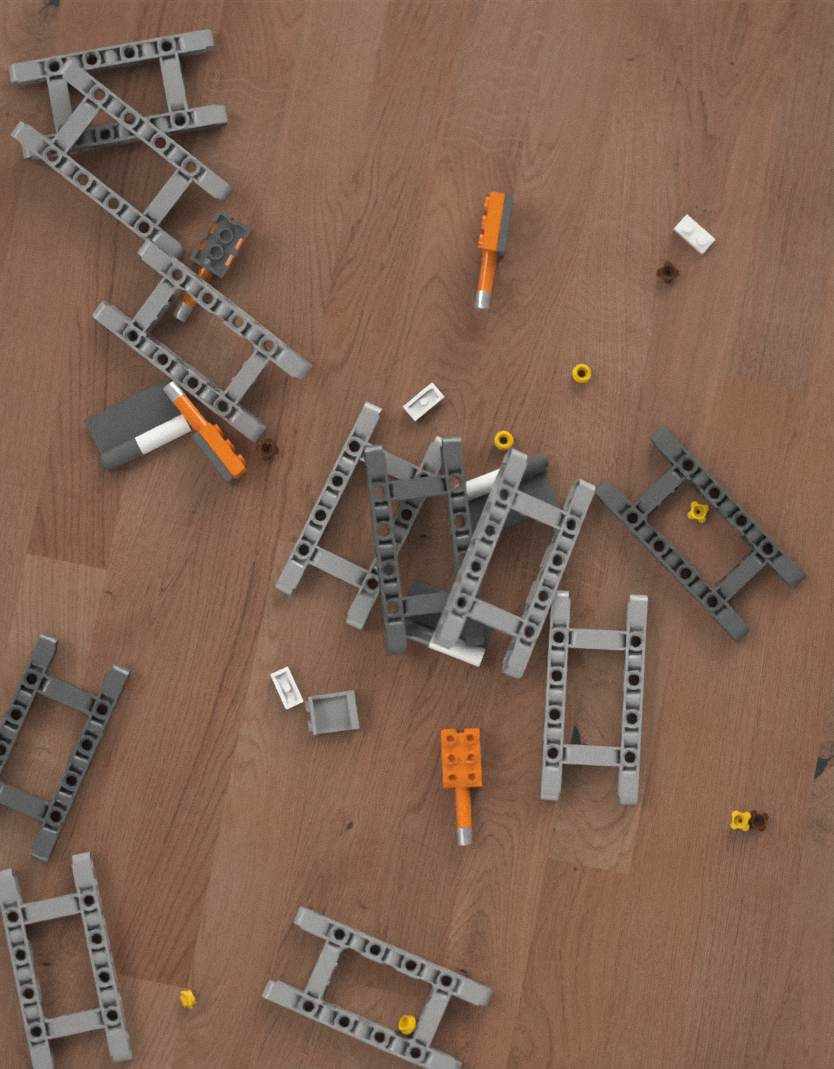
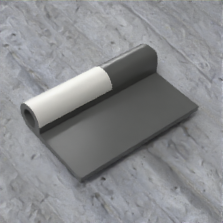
(136, 426)
(533, 482)
(422, 629)

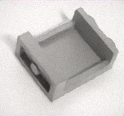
(332, 712)

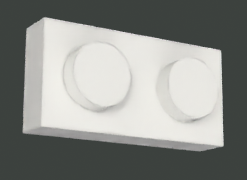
(694, 234)
(423, 402)
(287, 688)

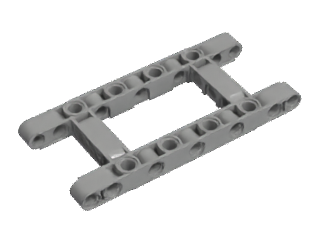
(115, 56)
(144, 130)
(179, 369)
(327, 502)
(480, 552)
(632, 698)
(100, 956)
(362, 1027)

